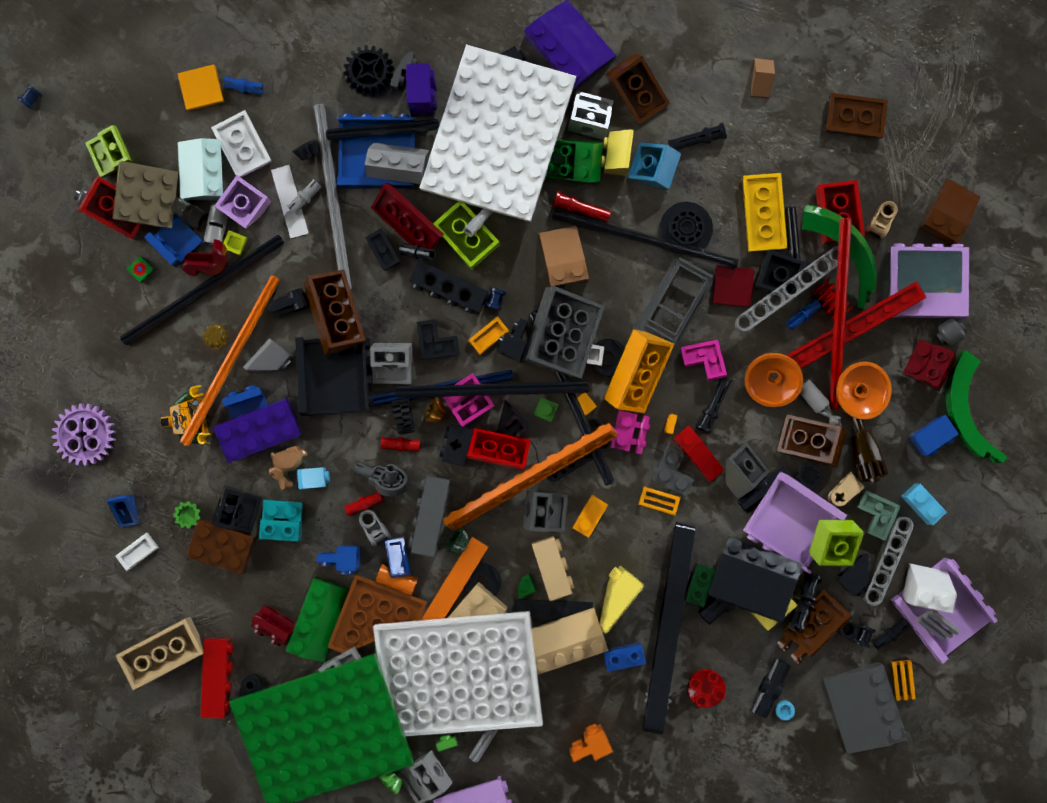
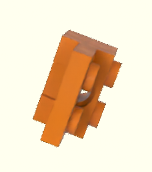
(594, 743)

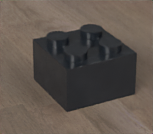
(777, 270)

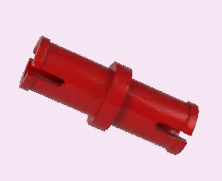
(400, 444)
(364, 504)

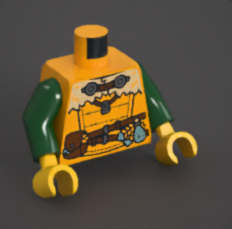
(182, 414)

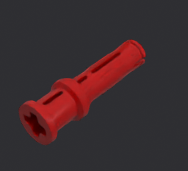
(573, 204)

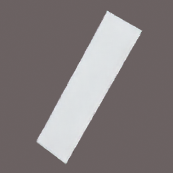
(287, 193)

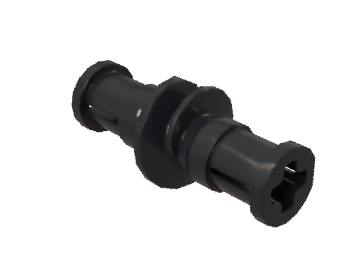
(804, 602)

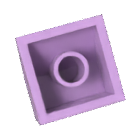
(243, 202)

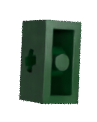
(699, 584)

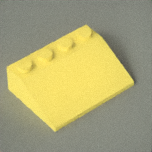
(620, 591)

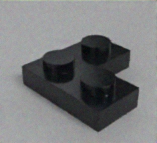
(435, 347)

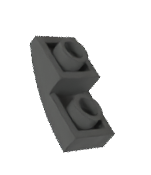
(398, 78)

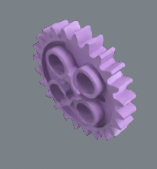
(66, 436)

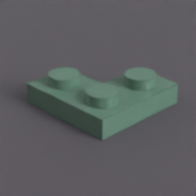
(883, 511)

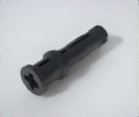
(706, 135)
(710, 413)

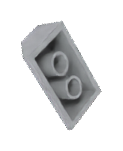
(396, 163)

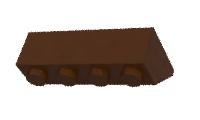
(334, 311)

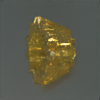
(215, 336)

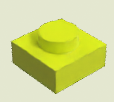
(235, 242)

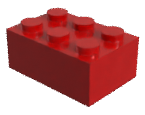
(843, 200)
(99, 206)

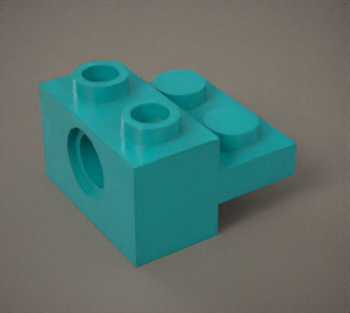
(281, 530)

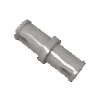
(304, 196)

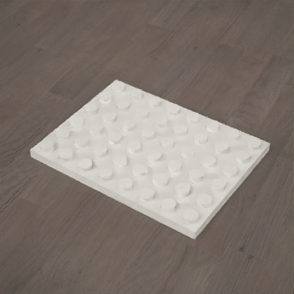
(498, 133)
(461, 673)

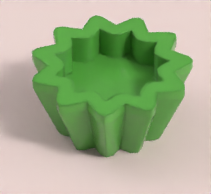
(187, 514)
(391, 781)

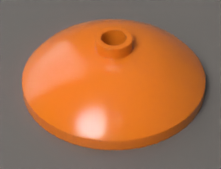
(772, 390)
(873, 394)

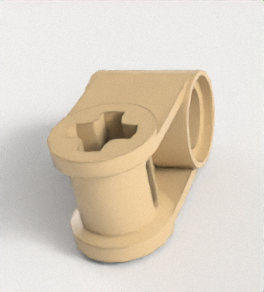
(880, 222)
(847, 488)

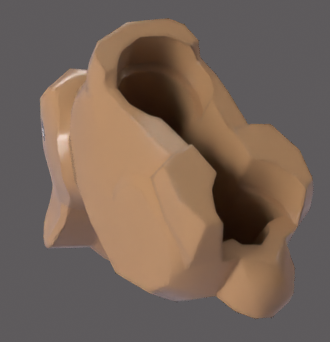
(285, 462)

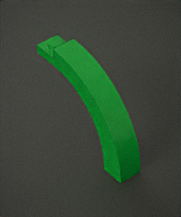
(828, 223)
(958, 409)

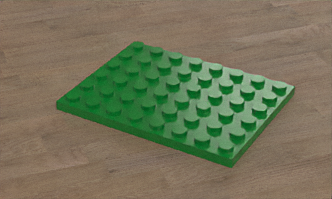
(322, 731)

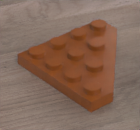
(369, 605)

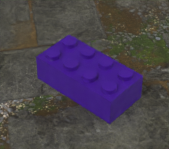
(257, 430)

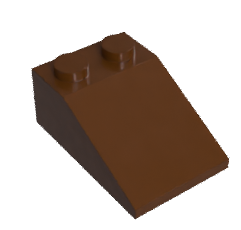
(637, 88)
(950, 212)
(812, 440)

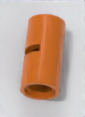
(403, 584)

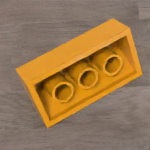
(638, 371)

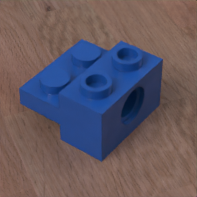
(346, 559)

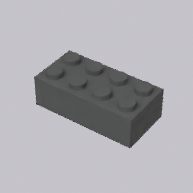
(430, 517)

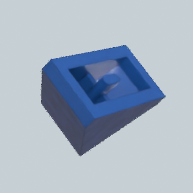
(124, 510)

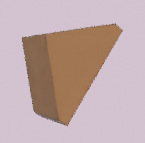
(762, 78)

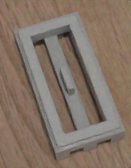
(935, 626)

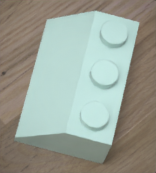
(200, 169)

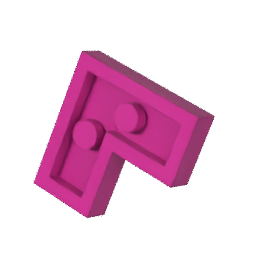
(707, 354)

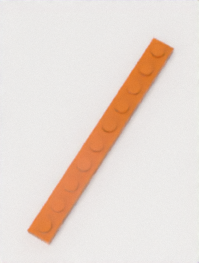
(530, 477)

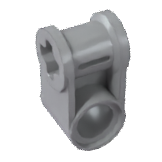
(374, 528)

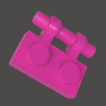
(625, 428)

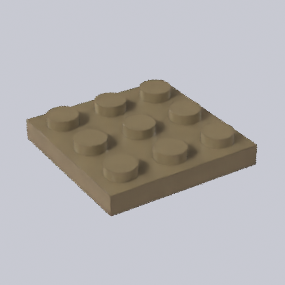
(145, 195)

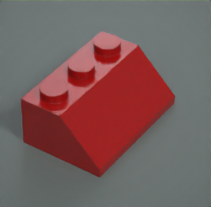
(499, 449)

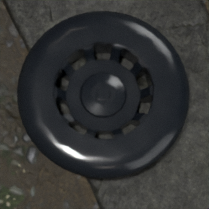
(687, 225)

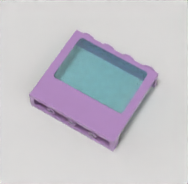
(940, 274)

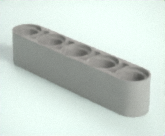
(879, 566)

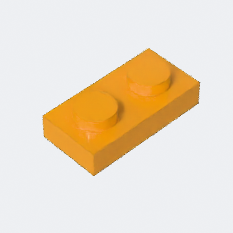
(590, 516)

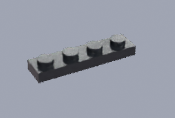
(551, 609)

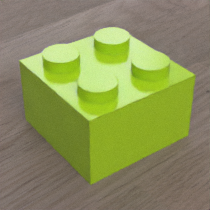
(836, 542)

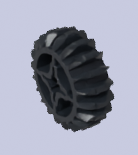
(373, 65)

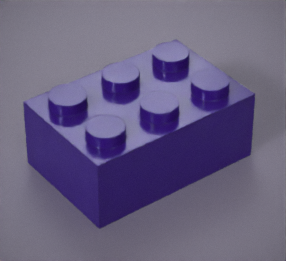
(421, 90)

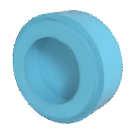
(784, 710)

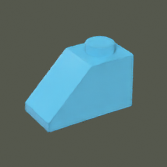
(313, 478)

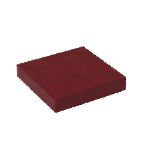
(733, 286)

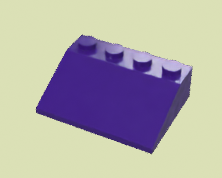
(569, 43)

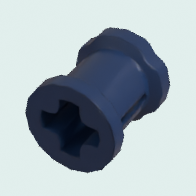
(29, 96)
(495, 299)

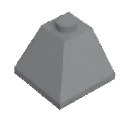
(269, 358)

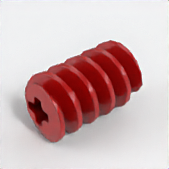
(828, 296)

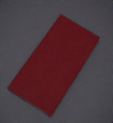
(405, 218)

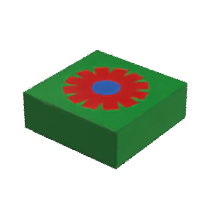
(140, 269)

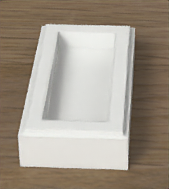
(137, 552)

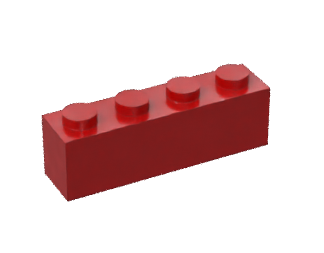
(216, 677)

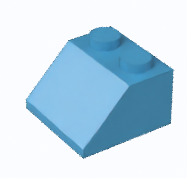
(654, 165)

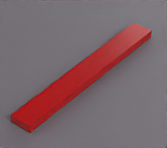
(860, 324)

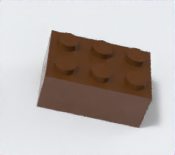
(221, 547)

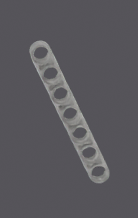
(782, 293)

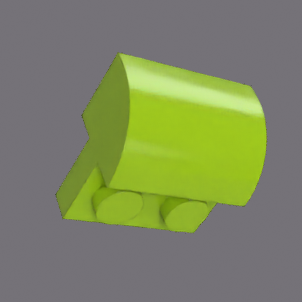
(108, 151)

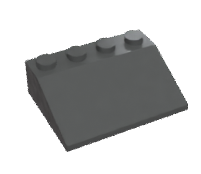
(563, 332)
(865, 708)

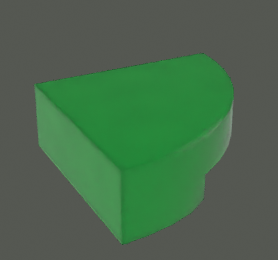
(526, 586)

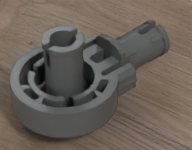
(384, 478)

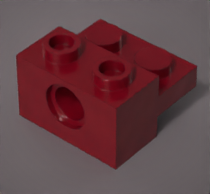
(930, 364)
(263, 625)

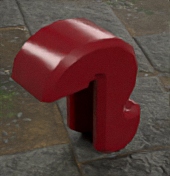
(208, 264)

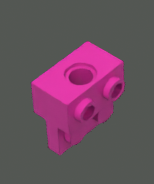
(472, 406)

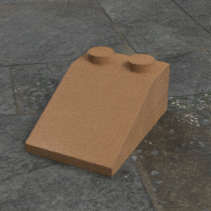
(564, 257)

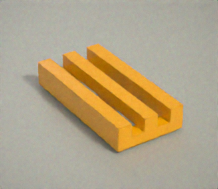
(643, 496)
(898, 697)

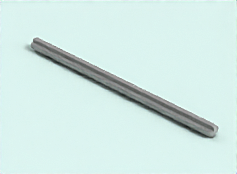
(331, 190)

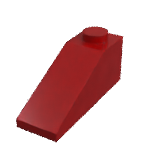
(698, 453)

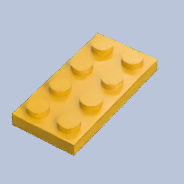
(764, 212)

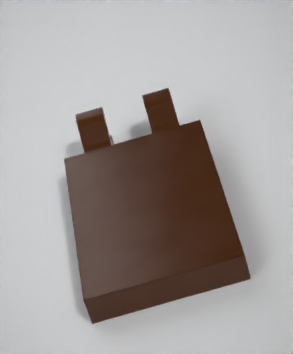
(819, 628)

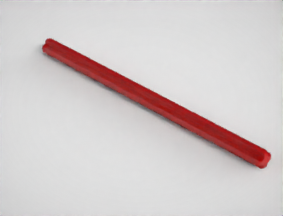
(840, 309)

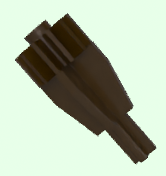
(867, 454)

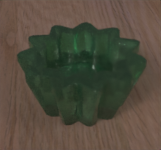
(458, 542)

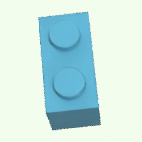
(923, 504)

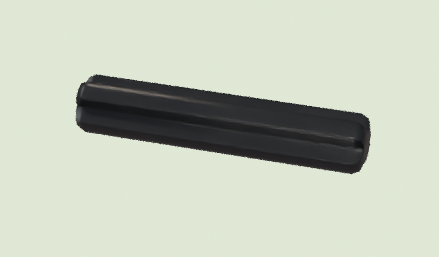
(792, 232)

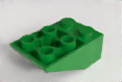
(576, 161)

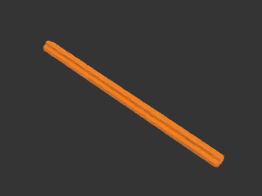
(229, 361)

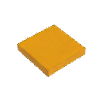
(200, 87)

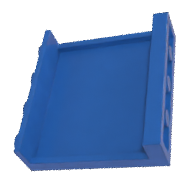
(354, 151)

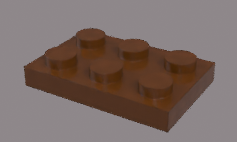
(856, 115)

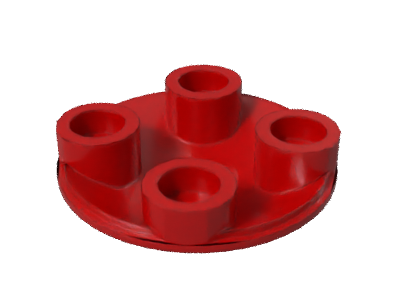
(706, 688)

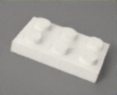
(241, 144)

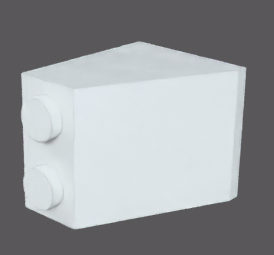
(929, 588)

